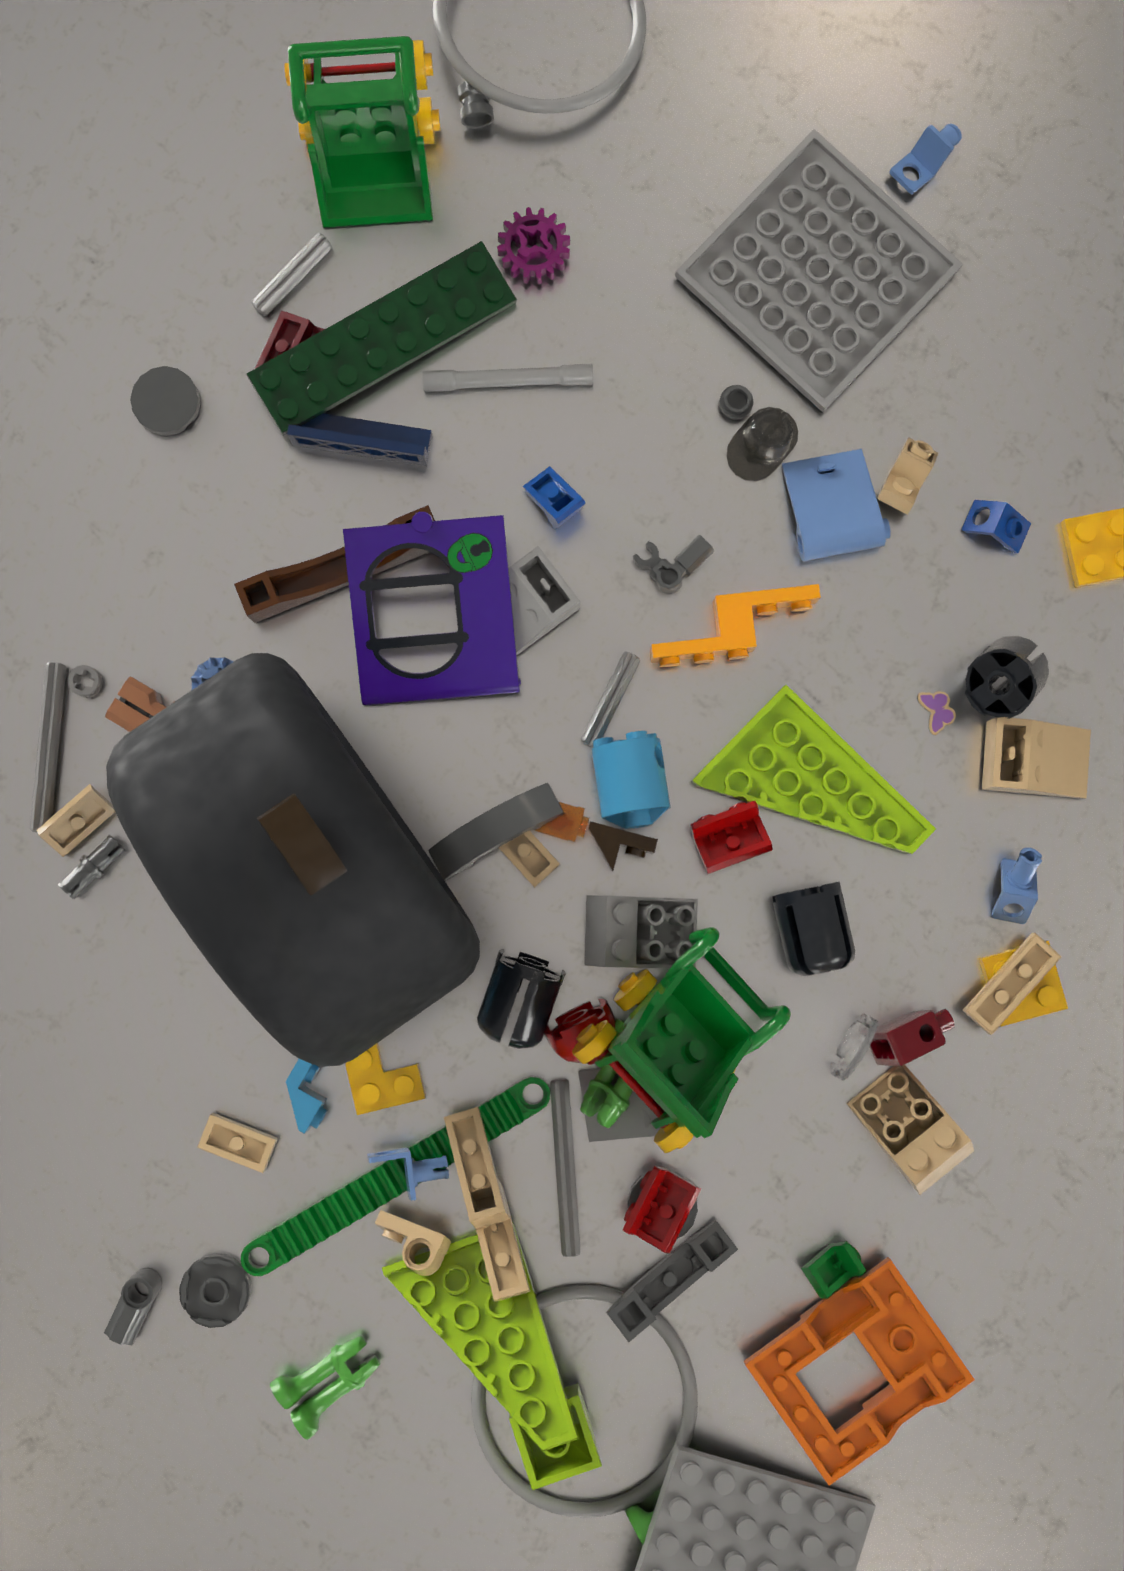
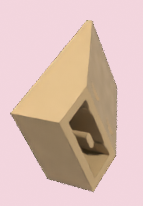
(1036, 758)
(911, 1127)

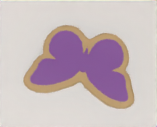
(940, 711)

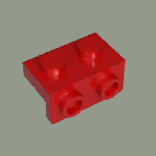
(730, 836)
(661, 1208)

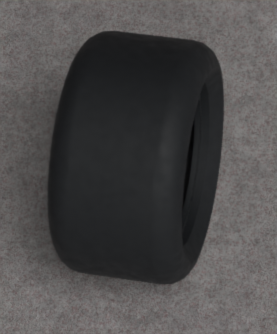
(313, 969)

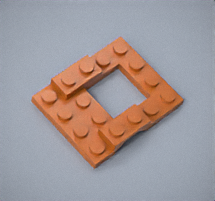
(898, 1338)

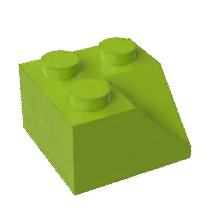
(564, 1460)

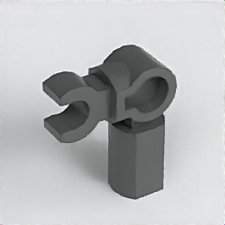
(686, 562)

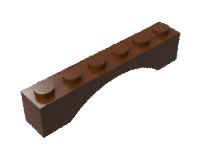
(299, 583)

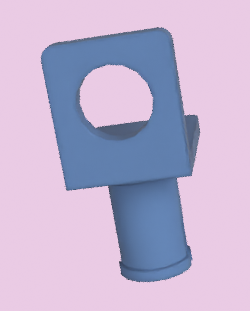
(927, 156)
(1018, 886)
(414, 1170)

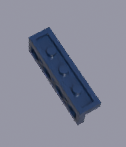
(363, 438)

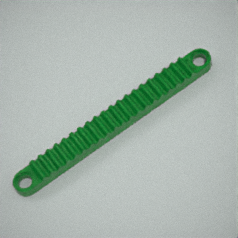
(382, 1183)

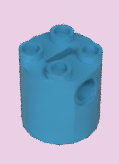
(631, 779)

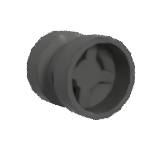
(476, 107)

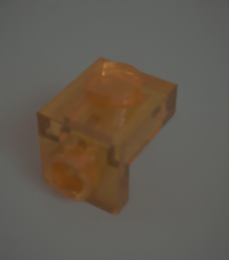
(567, 825)

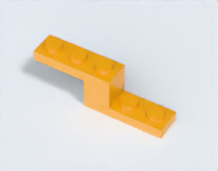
(735, 625)

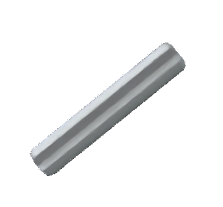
(291, 274)
(611, 698)

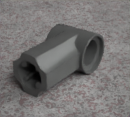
(133, 1307)

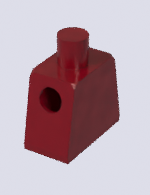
(910, 1036)

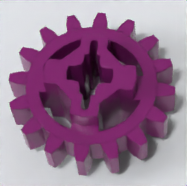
(534, 260)

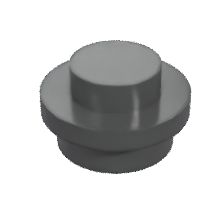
(736, 402)

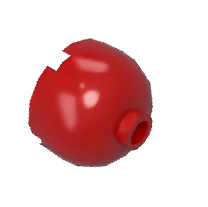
(571, 1023)

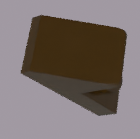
(610, 839)

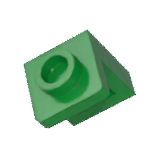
(833, 1268)

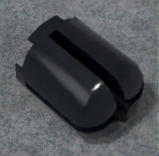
(1023, 683)
(814, 929)
(537, 1002)

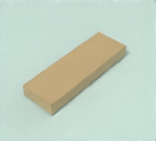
(1012, 983)

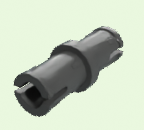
(91, 867)

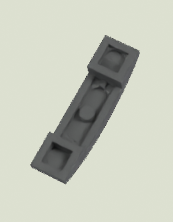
(495, 829)
(669, 1279)

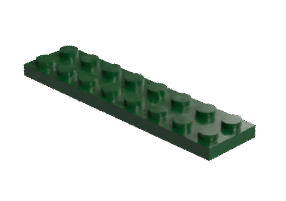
(382, 338)

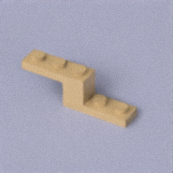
(486, 1204)

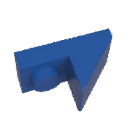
(554, 497)

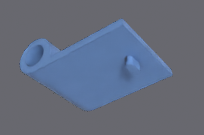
(834, 505)

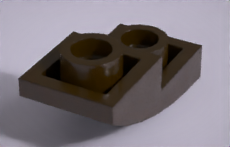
(302, 844)

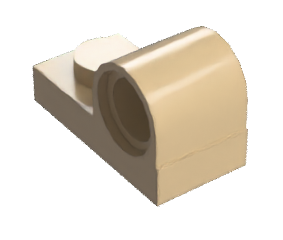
(416, 1238)

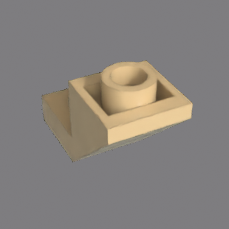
(908, 475)

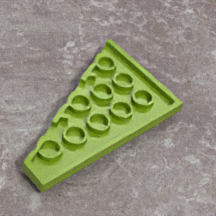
(807, 771)
(497, 1341)

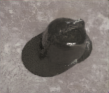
(762, 443)

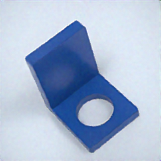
(1003, 523)

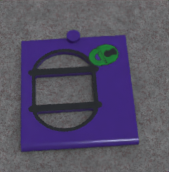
(480, 576)

